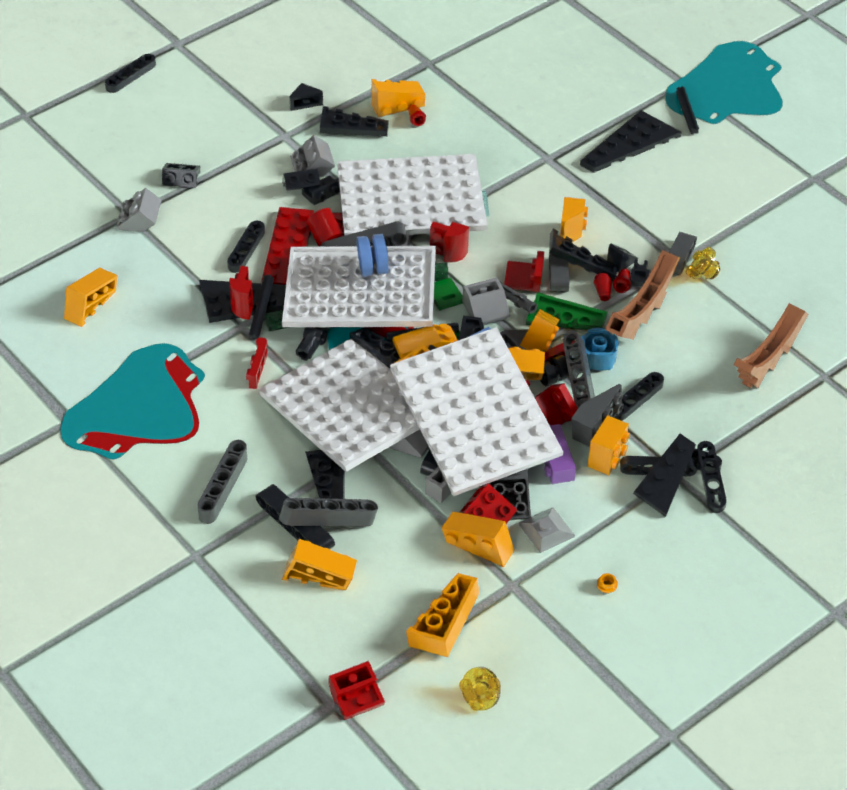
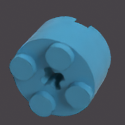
(600, 348)

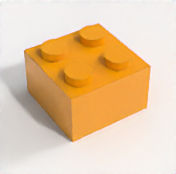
(608, 445)

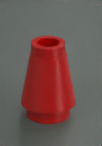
(416, 115)
(622, 282)
(603, 286)

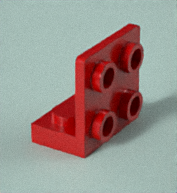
(525, 275)
(556, 404)
(489, 504)

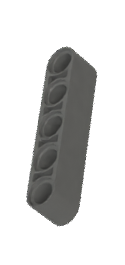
(393, 233)
(577, 367)
(222, 481)
(328, 512)

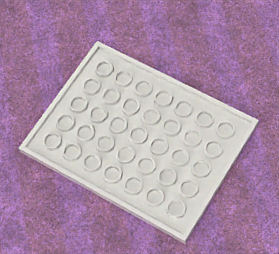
(411, 192)
(329, 289)
(344, 404)
(475, 411)

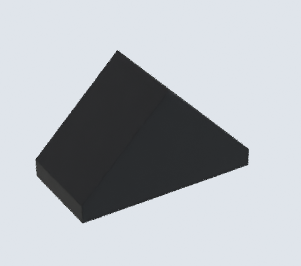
(305, 97)
(620, 257)

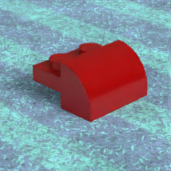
(326, 225)
(450, 240)
(241, 294)
(355, 690)

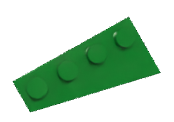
(569, 313)

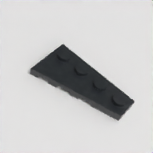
(343, 123)
(580, 256)
(664, 478)

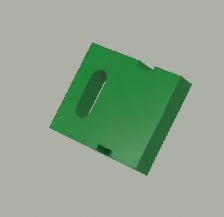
(446, 294)

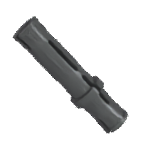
(519, 300)

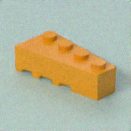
(443, 621)

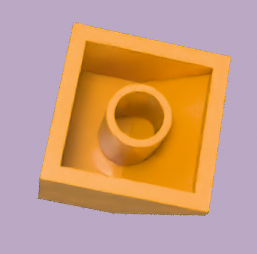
(573, 218)

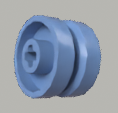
(372, 255)

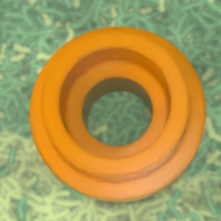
(604, 579)

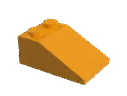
(436, 335)

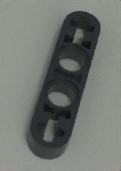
(115, 82)
(242, 245)
(640, 398)
(630, 466)
(711, 476)

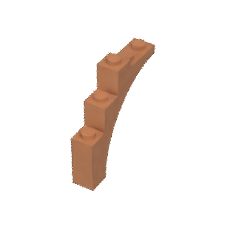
(651, 295)
(766, 356)

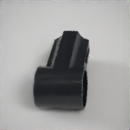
(311, 340)

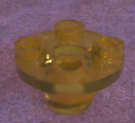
(704, 264)
(480, 688)

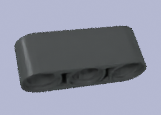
(683, 248)
(558, 274)

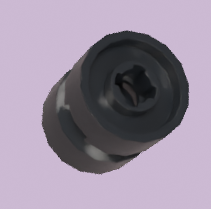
(555, 370)

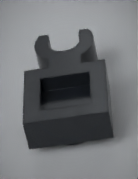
(639, 273)

